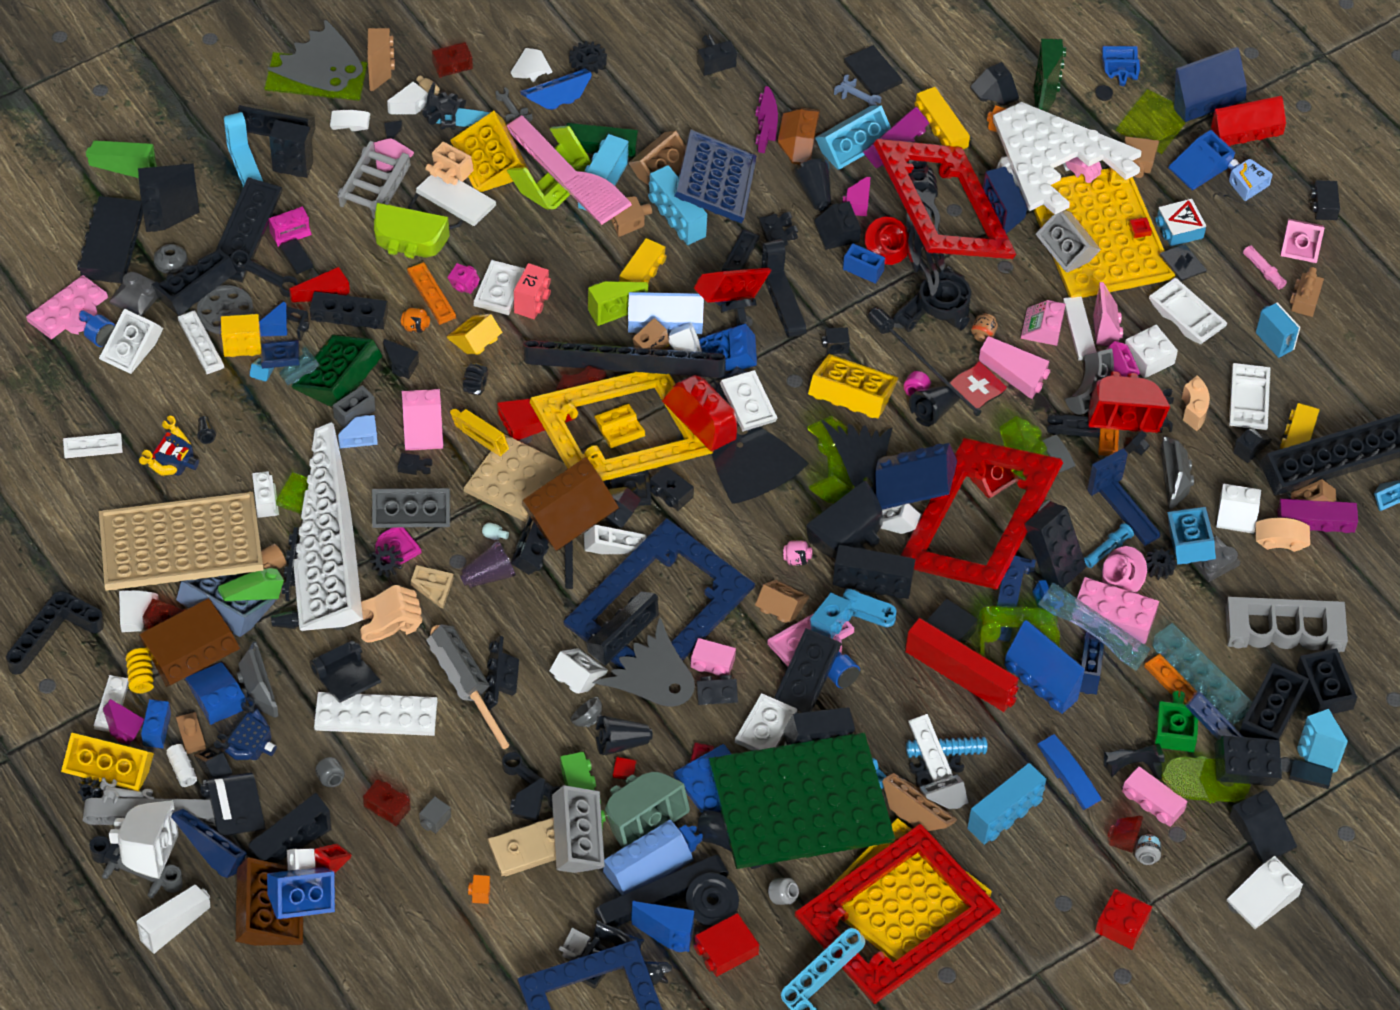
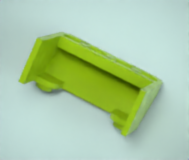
(548, 191)

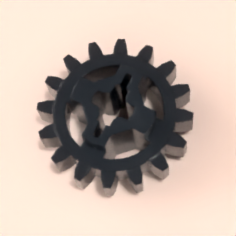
(588, 57)

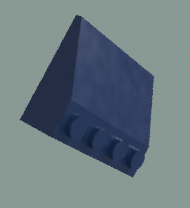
(1209, 84)
(915, 475)

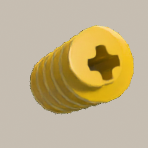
(139, 671)

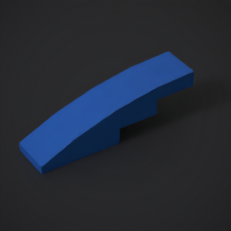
(1069, 771)

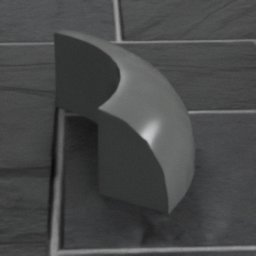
(1096, 367)

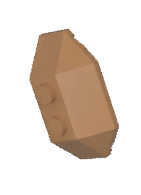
(913, 806)

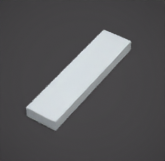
(1079, 327)
(200, 342)
(930, 748)

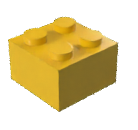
(241, 335)

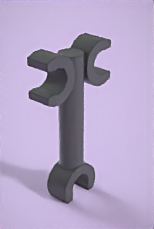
(514, 112)

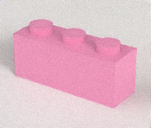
(1154, 796)

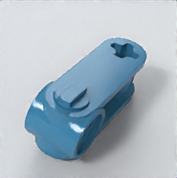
(870, 608)

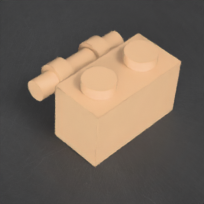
(452, 161)

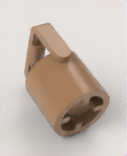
(272, 558)

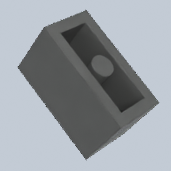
(354, 405)

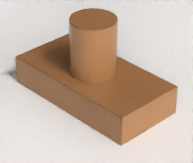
(190, 733)

